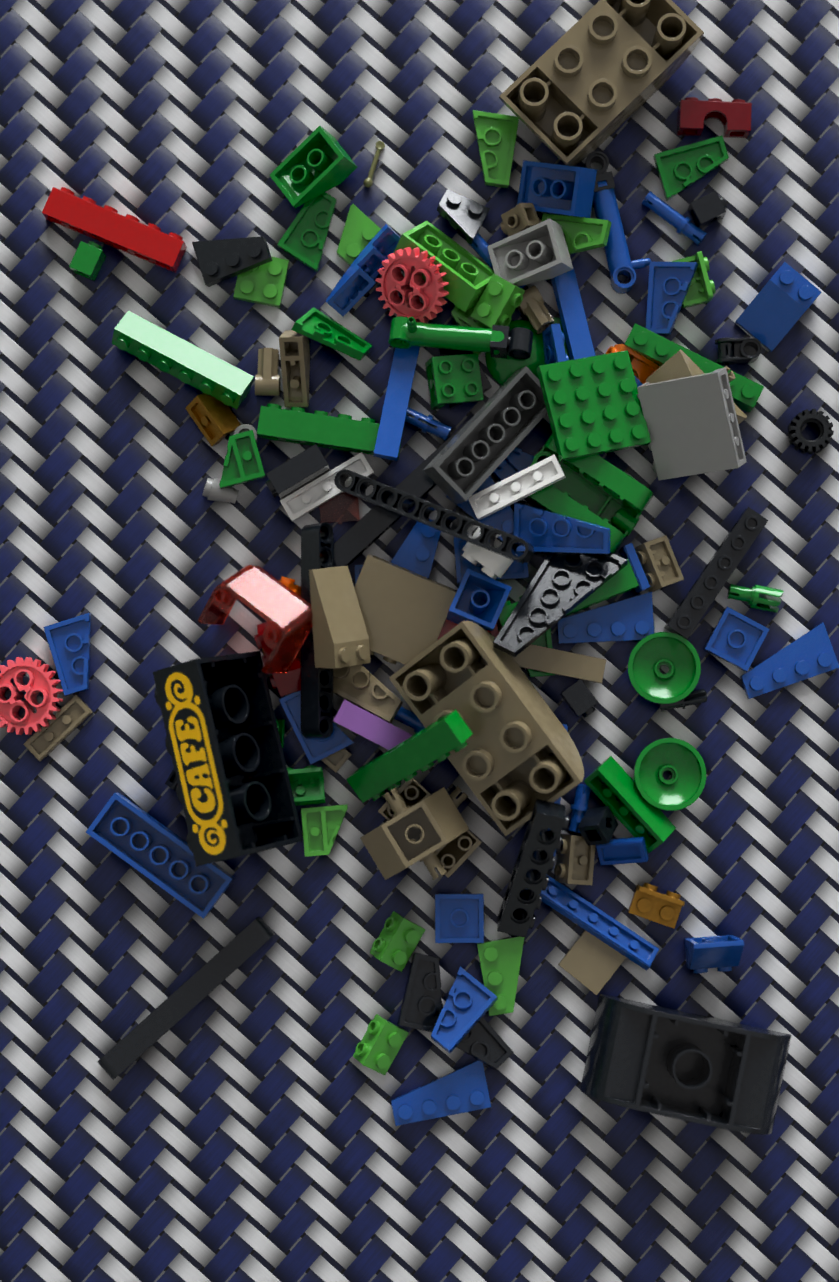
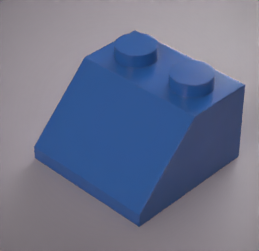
(478, 600)

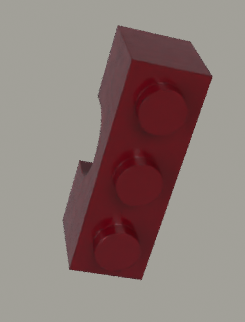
(733, 115)
(285, 683)

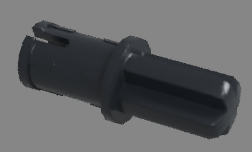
(694, 697)

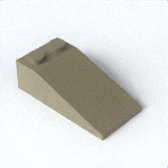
(337, 620)

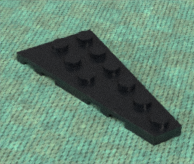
(554, 592)

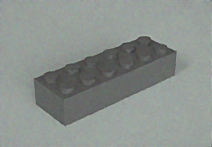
(489, 436)

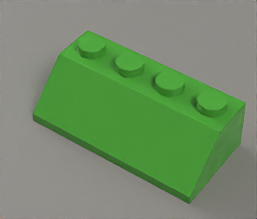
(464, 271)

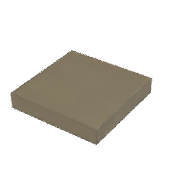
(591, 962)

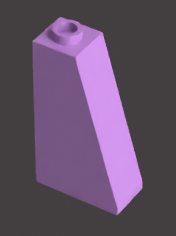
(369, 726)

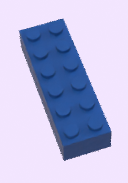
(159, 854)

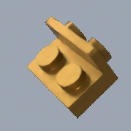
(655, 905)

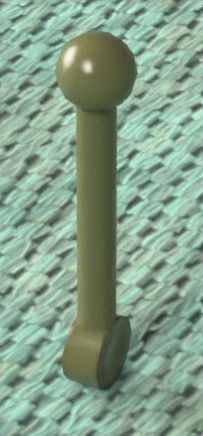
(379, 147)

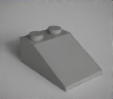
(531, 254)

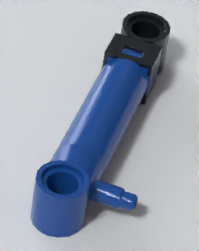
(607, 209)

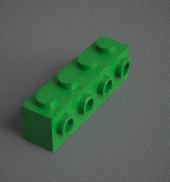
(620, 794)

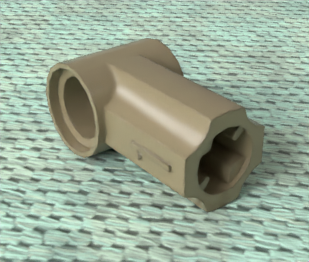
(535, 310)
(267, 378)

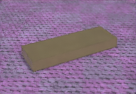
(66, 721)

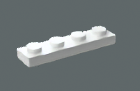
(516, 487)
(323, 488)

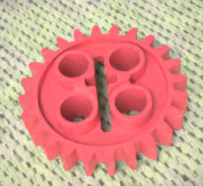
(412, 285)
(39, 681)

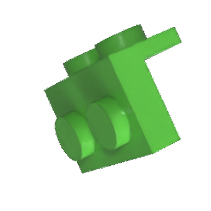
(701, 288)
(498, 302)
(397, 941)
(380, 1044)

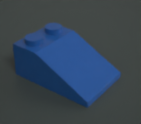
(557, 188)
(778, 306)
(713, 952)

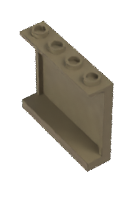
(400, 609)

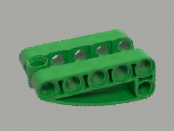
(594, 493)

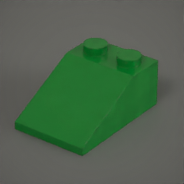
(313, 168)

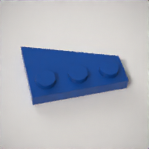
(418, 550)
(314, 748)
(464, 1007)

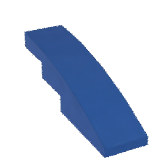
(363, 271)

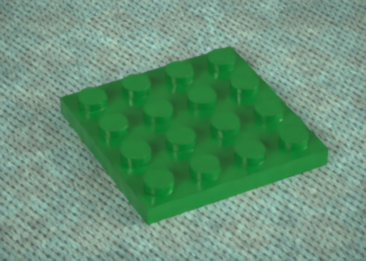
(593, 405)

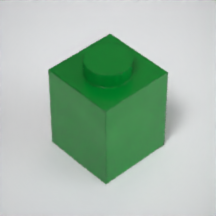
(88, 260)

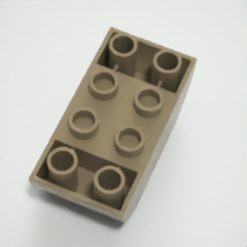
(601, 73)
(516, 740)

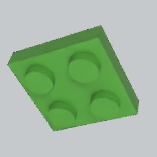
(263, 284)

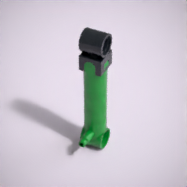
(497, 341)

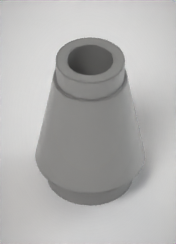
(215, 493)

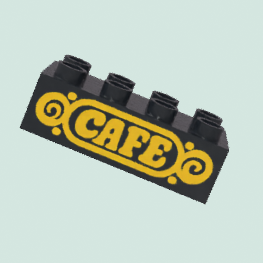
(227, 756)

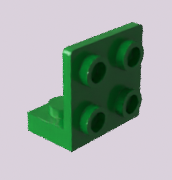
(453, 380)

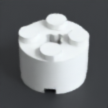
(493, 563)

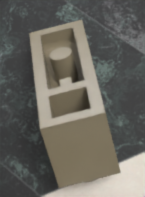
(295, 368)

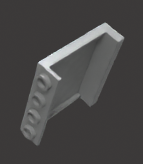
(692, 425)

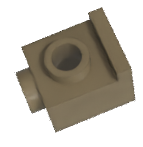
(519, 218)

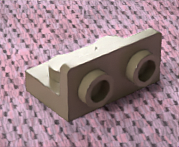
(659, 563)
(575, 861)

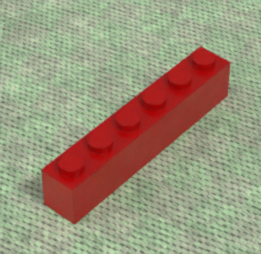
(114, 229)

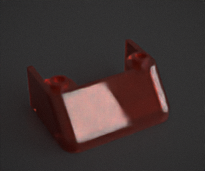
(285, 611)

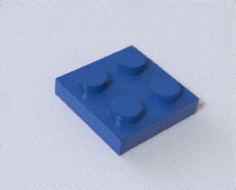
(736, 639)
(459, 918)

